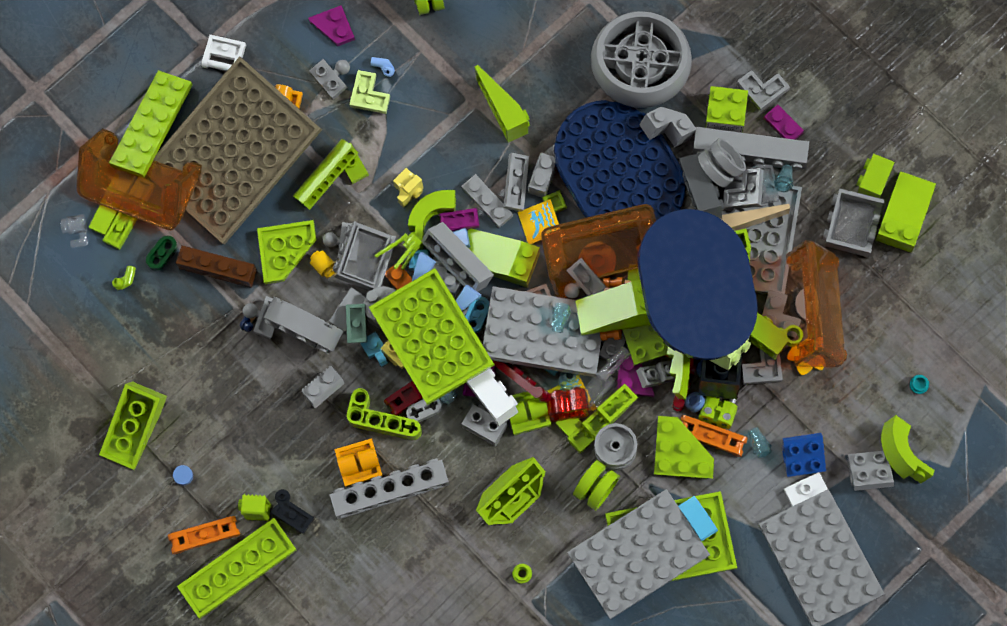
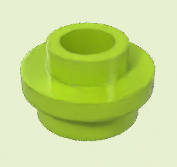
(522, 567)

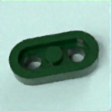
(159, 252)

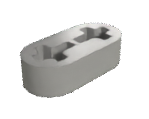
(425, 414)

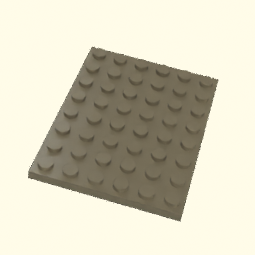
(244, 141)

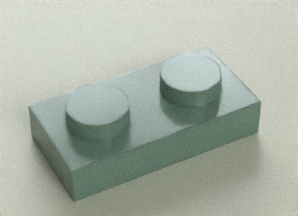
(356, 323)

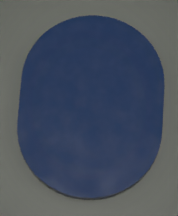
(613, 162)
(697, 284)

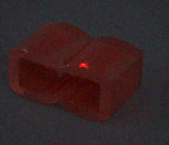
(568, 404)

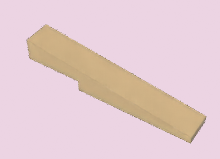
(752, 217)

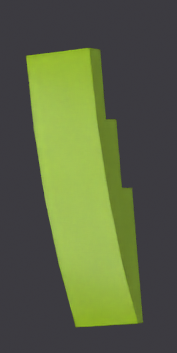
(680, 371)
(604, 415)

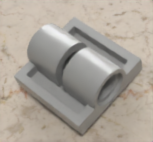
(870, 471)

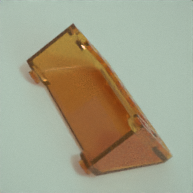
(156, 198)
(603, 241)
(822, 306)

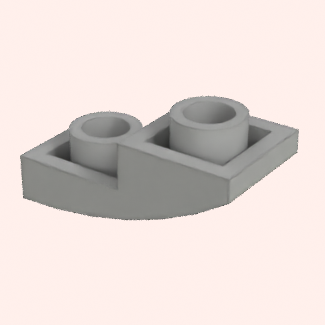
(339, 315)
(655, 375)

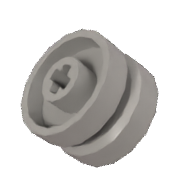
(722, 162)
(620, 436)

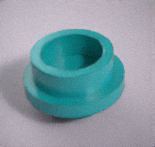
(919, 384)

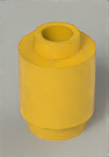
(322, 264)

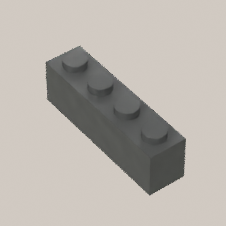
(700, 187)

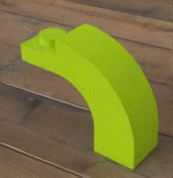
(429, 206)
(898, 453)

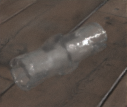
(604, 373)

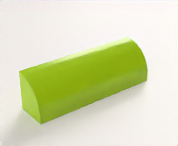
(325, 174)

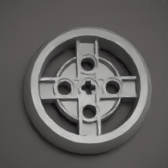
(674, 62)

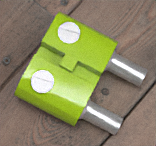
(718, 412)

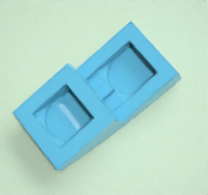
(698, 518)

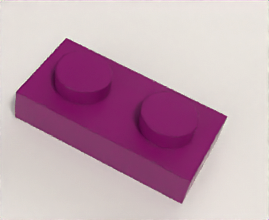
(783, 123)

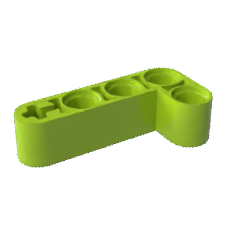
(385, 419)

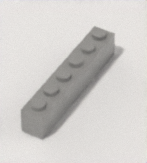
(757, 148)

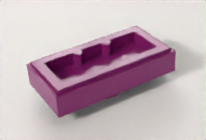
(460, 219)

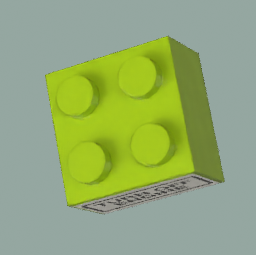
(726, 109)

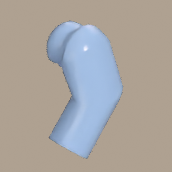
(385, 65)

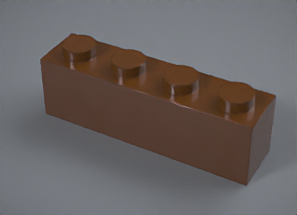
(216, 266)

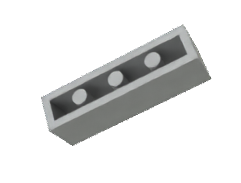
(456, 257)

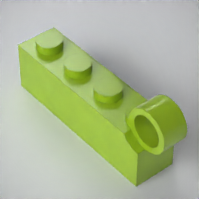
(771, 338)

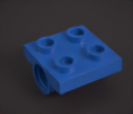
(804, 454)

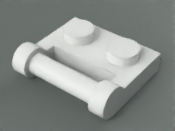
(222, 48)

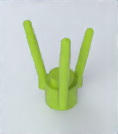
(412, 244)

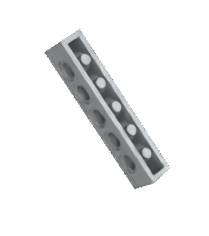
(419, 486)

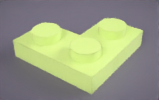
(364, 97)

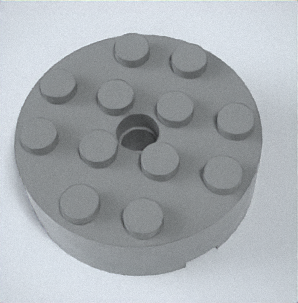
(302, 325)

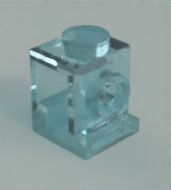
(568, 384)

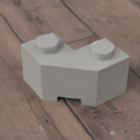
(672, 123)

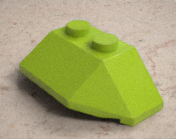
(512, 493)

